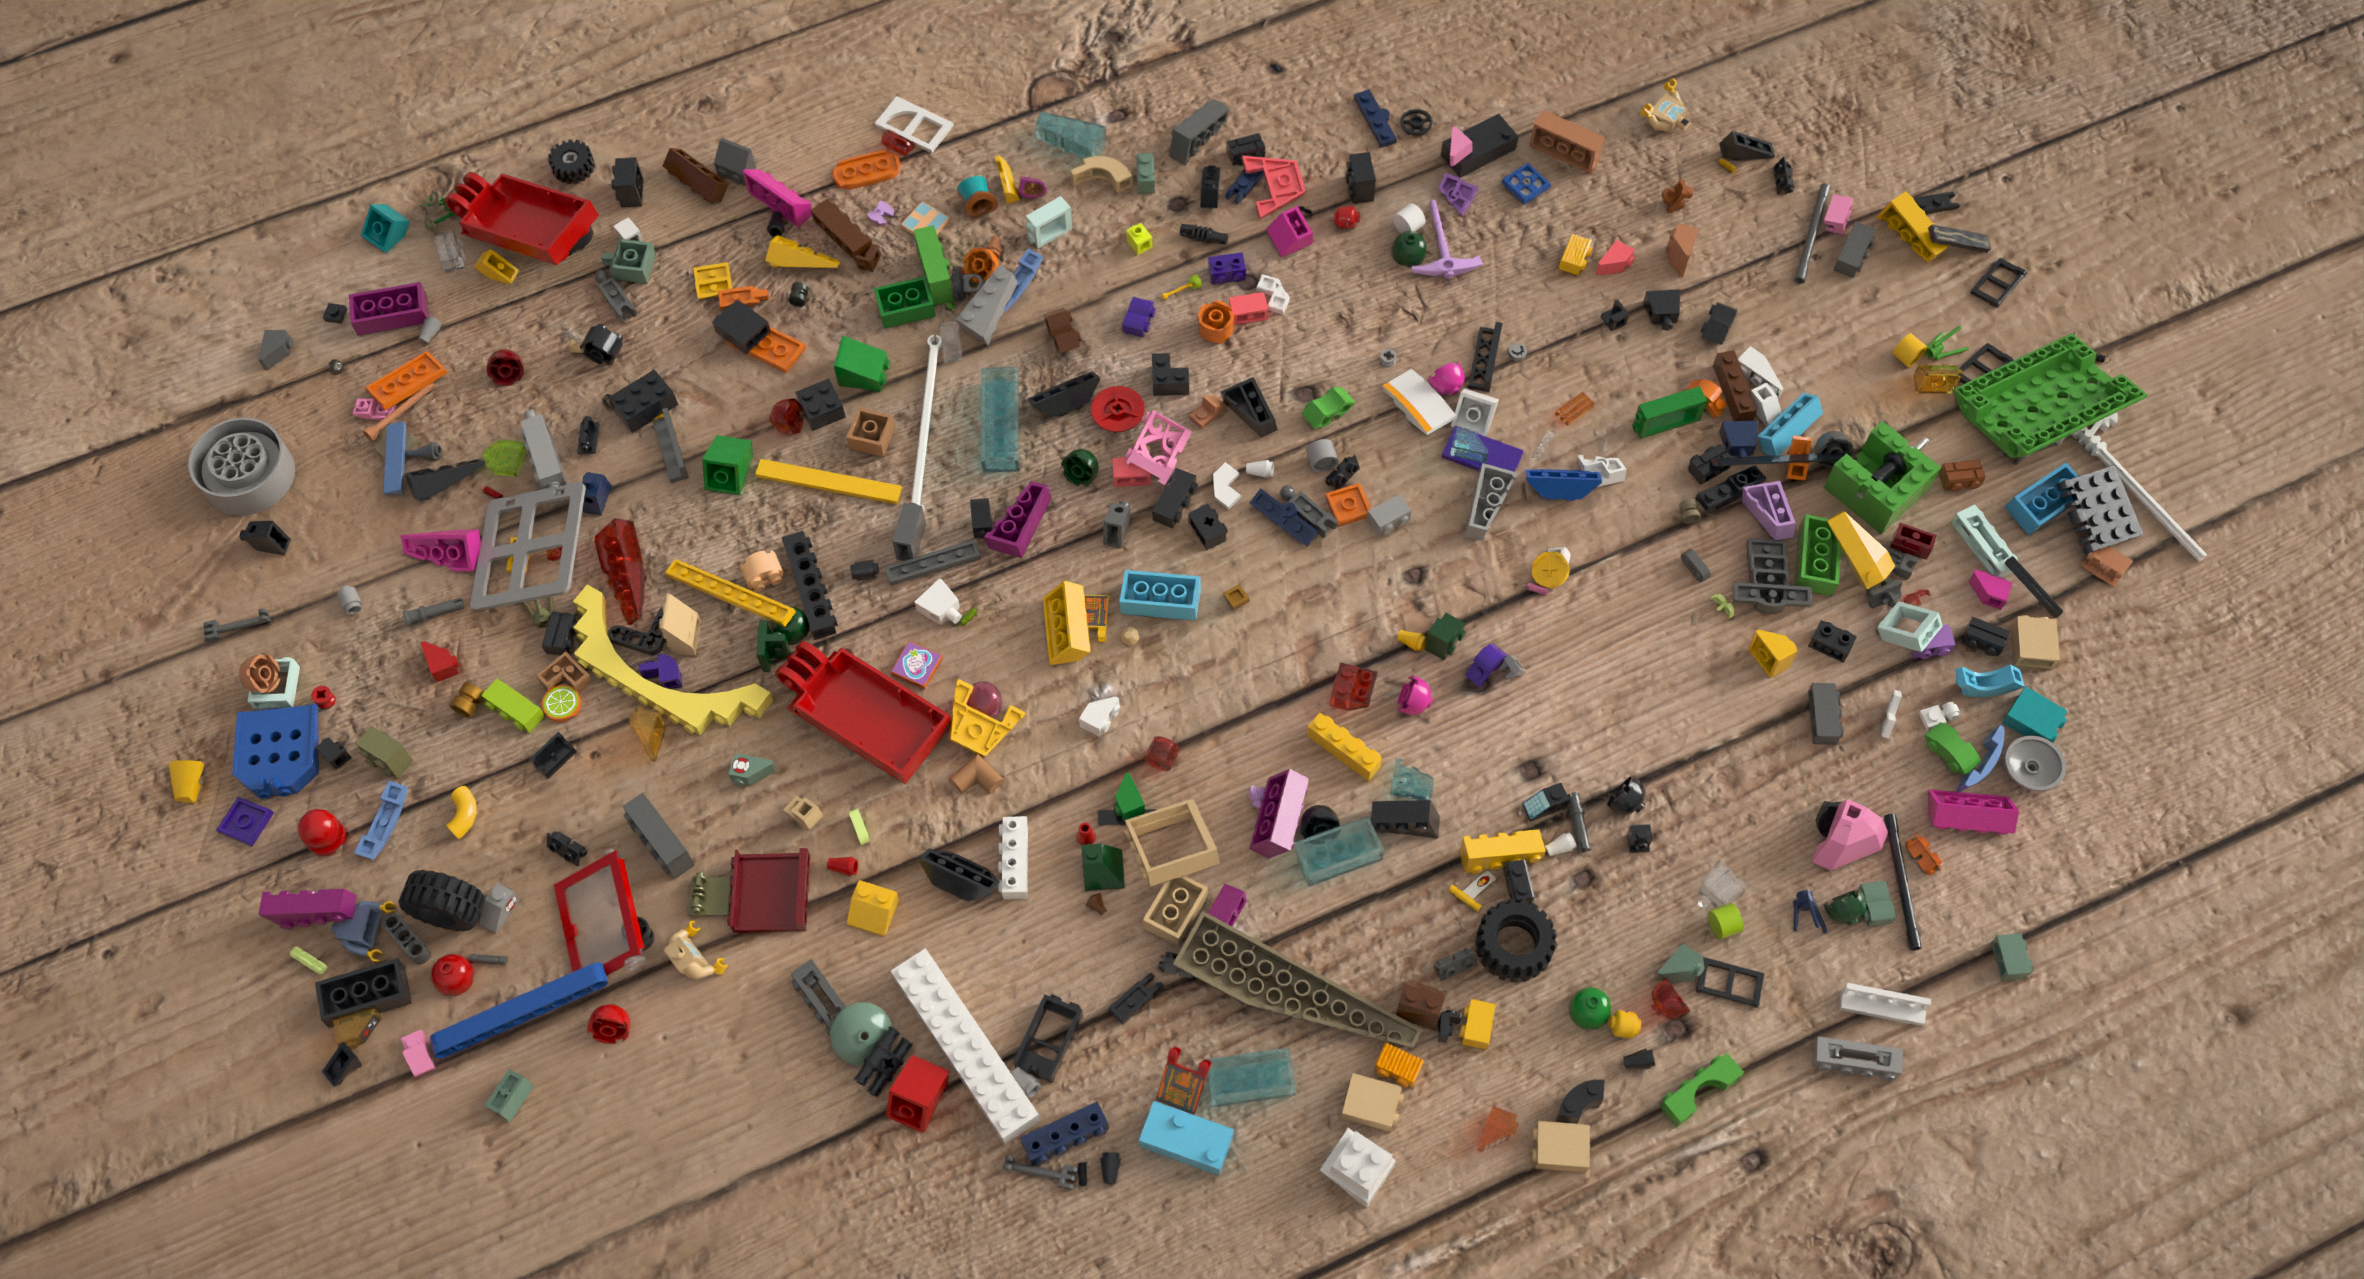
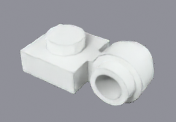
(1934, 715)

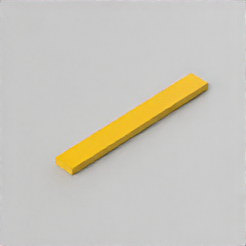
(829, 481)
(730, 592)

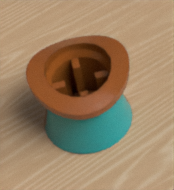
(976, 196)

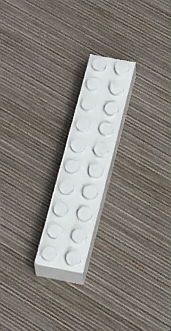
(965, 1046)

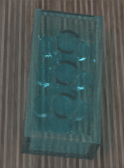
(1251, 1077)

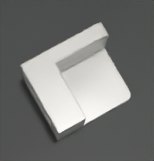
(626, 229)

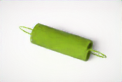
(968, 616)

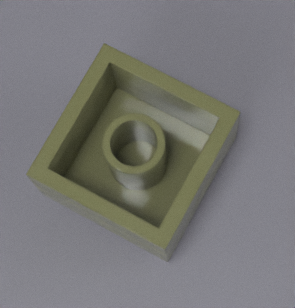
(383, 752)

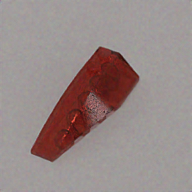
(623, 564)

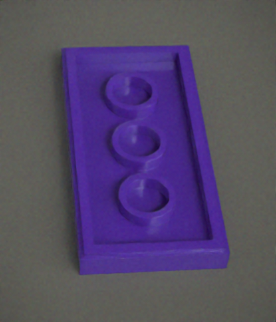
(1499, 454)

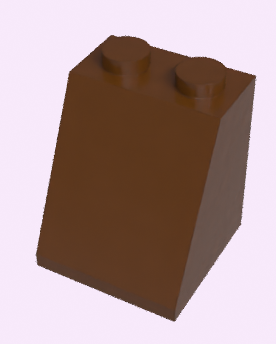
(1420, 1004)

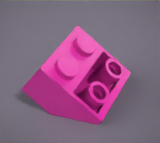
(1290, 232)

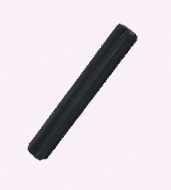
(2034, 587)

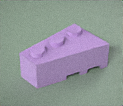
(1770, 508)

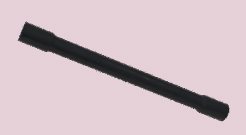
(1912, 932)

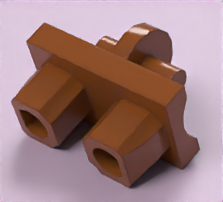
(1676, 196)

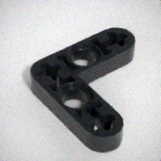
(645, 639)

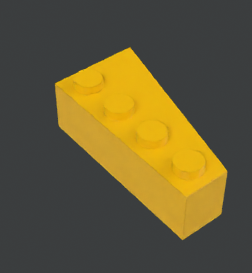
(1912, 225)
(1496, 851)

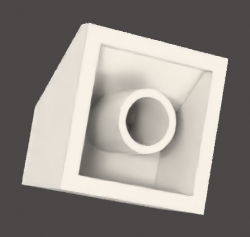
(1475, 411)

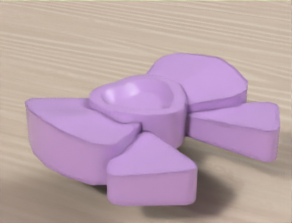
(877, 215)
(1256, 796)

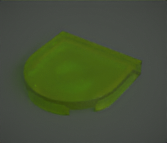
(505, 457)

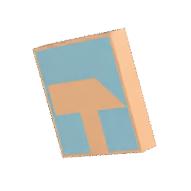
(925, 216)

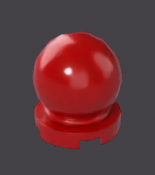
(321, 832)

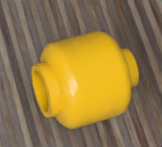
(1624, 1024)

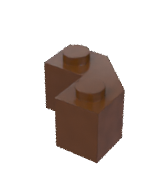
(1061, 330)

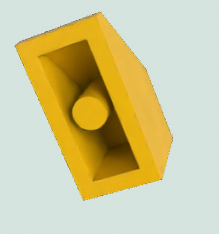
(496, 267)

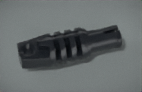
(1199, 233)

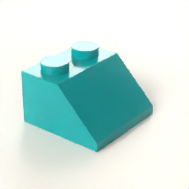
(384, 226)

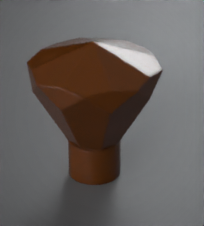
(1096, 903)

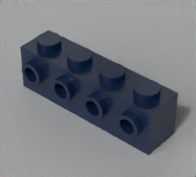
(1064, 1134)

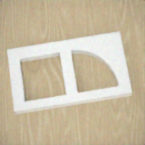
(901, 107)

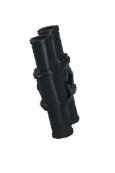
(883, 1062)

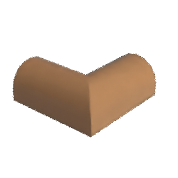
(563, 668)
(976, 771)

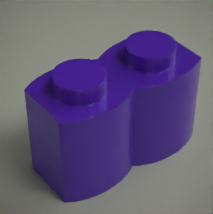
(1138, 317)

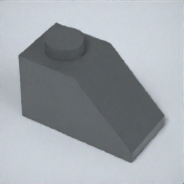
(274, 347)

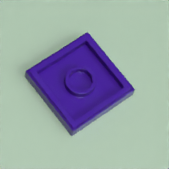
(245, 821)

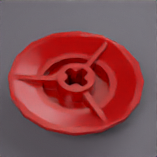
(1116, 398)

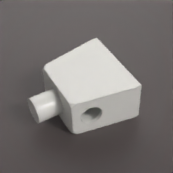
(939, 604)

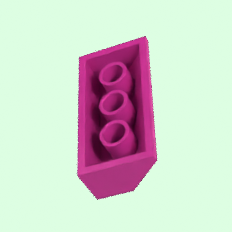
(777, 196)
(1972, 811)

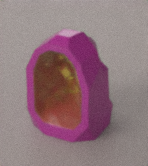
(1031, 187)

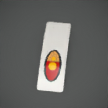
(1479, 884)

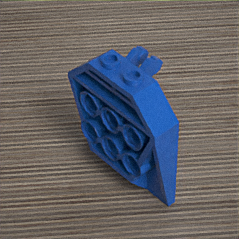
(269, 725)

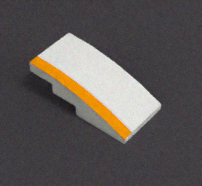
(1419, 402)

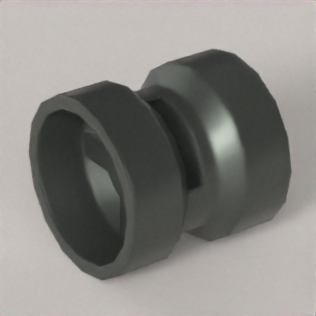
(798, 295)

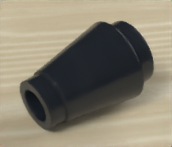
(776, 224)
(1639, 1060)
(1110, 1166)

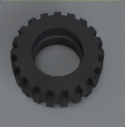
(441, 900)
(1520, 916)

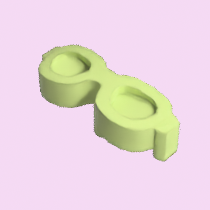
(1721, 600)

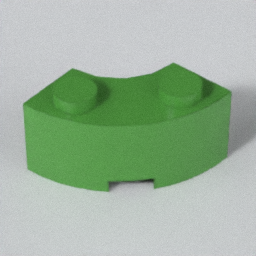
(1324, 409)
(1946, 743)

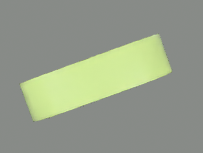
(859, 826)

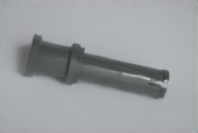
(424, 613)

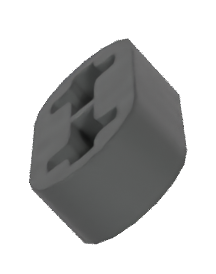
(1695, 565)

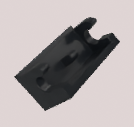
(553, 755)

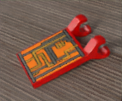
(1181, 1085)

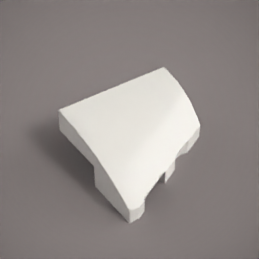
(1610, 468)

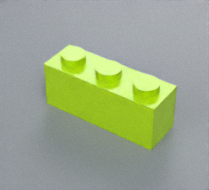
(512, 706)

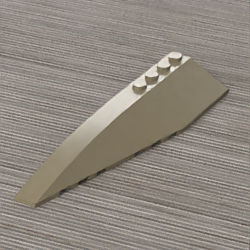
(1282, 985)

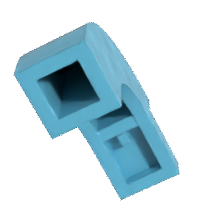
(1989, 683)

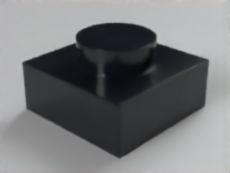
(335, 313)

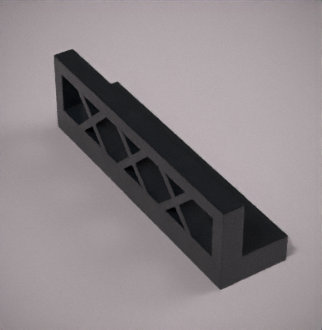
(1487, 378)

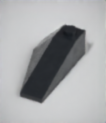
(428, 482)

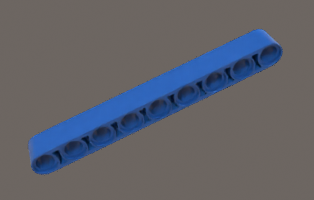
(518, 1010)

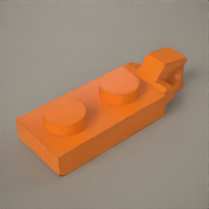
(747, 295)

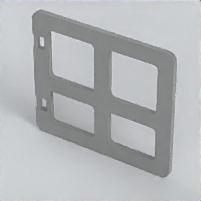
(525, 545)

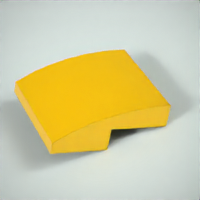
(711, 279)

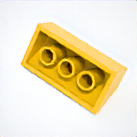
(1066, 624)

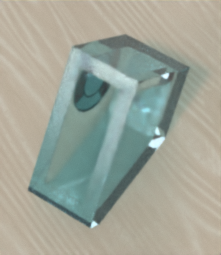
(1468, 446)

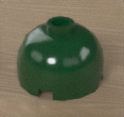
(1409, 249)
(1080, 467)
(795, 629)
(1847, 907)

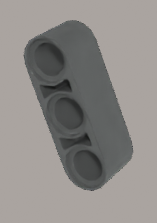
(402, 930)

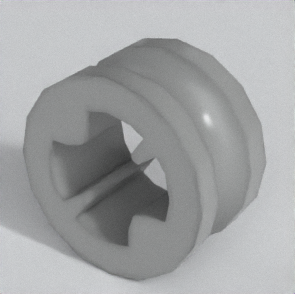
(1383, 360)

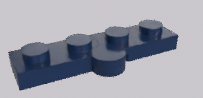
(1376, 118)
(1284, 516)

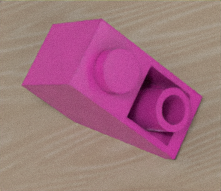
(1990, 589)

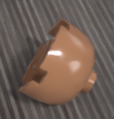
(259, 673)

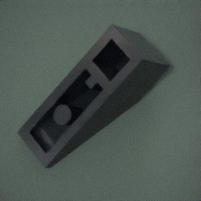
(1744, 147)

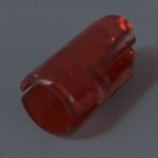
(897, 143)

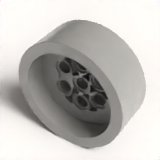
(241, 466)

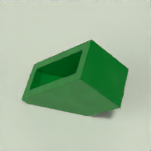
(1128, 800)

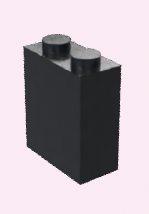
(741, 326)

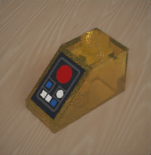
(356, 1028)

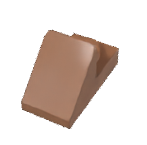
(1208, 411)

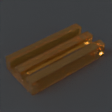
(1564, 417)

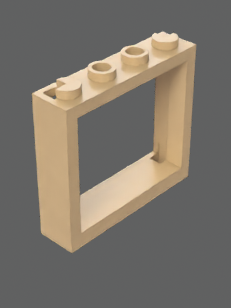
(1163, 818)

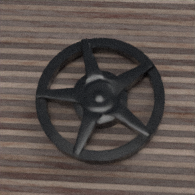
(1416, 122)

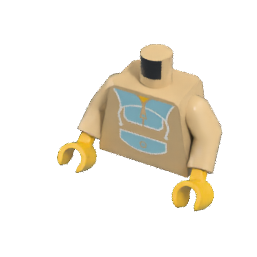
(1667, 112)
(688, 958)

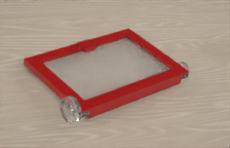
(600, 916)

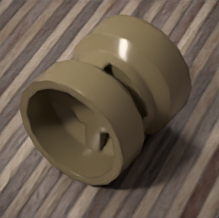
(1690, 511)

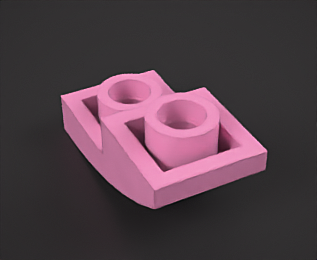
(370, 409)

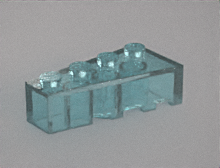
(1071, 134)

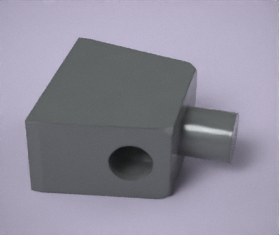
(1117, 516)

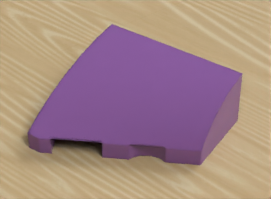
(1458, 192)

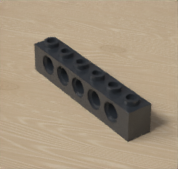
(824, 625)

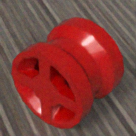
(323, 702)

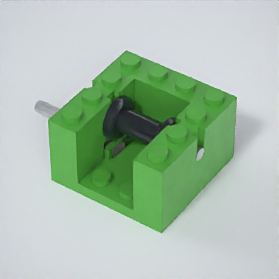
(1866, 482)

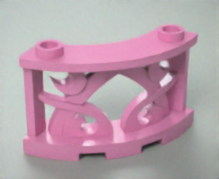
(1142, 457)

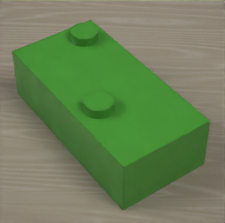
(934, 264)
(1817, 556)

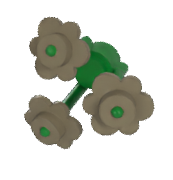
(434, 201)

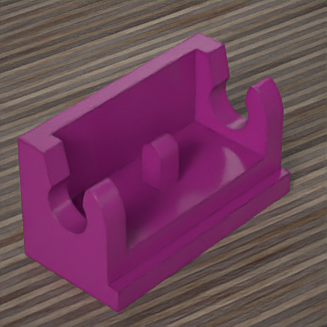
(1228, 904)

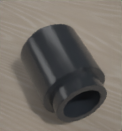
(864, 570)

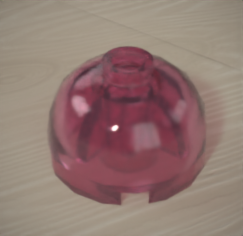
(985, 698)

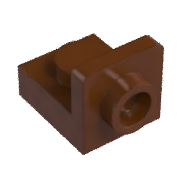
(870, 260)

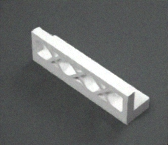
(1884, 1004)

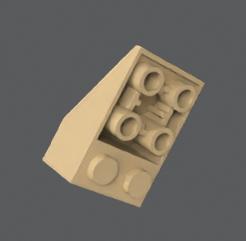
(680, 626)

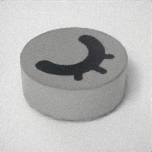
(1517, 352)

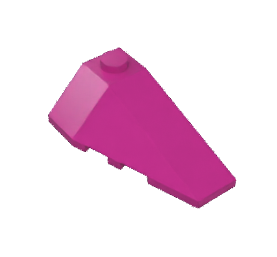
(450, 548)

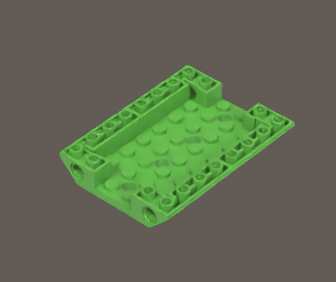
(2034, 385)

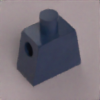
(1739, 437)
(596, 493)

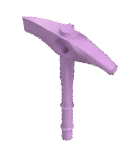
(1446, 266)

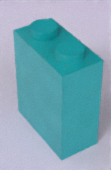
(2035, 715)

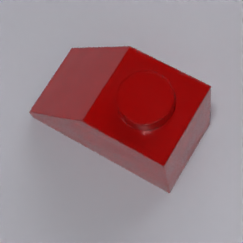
(440, 661)

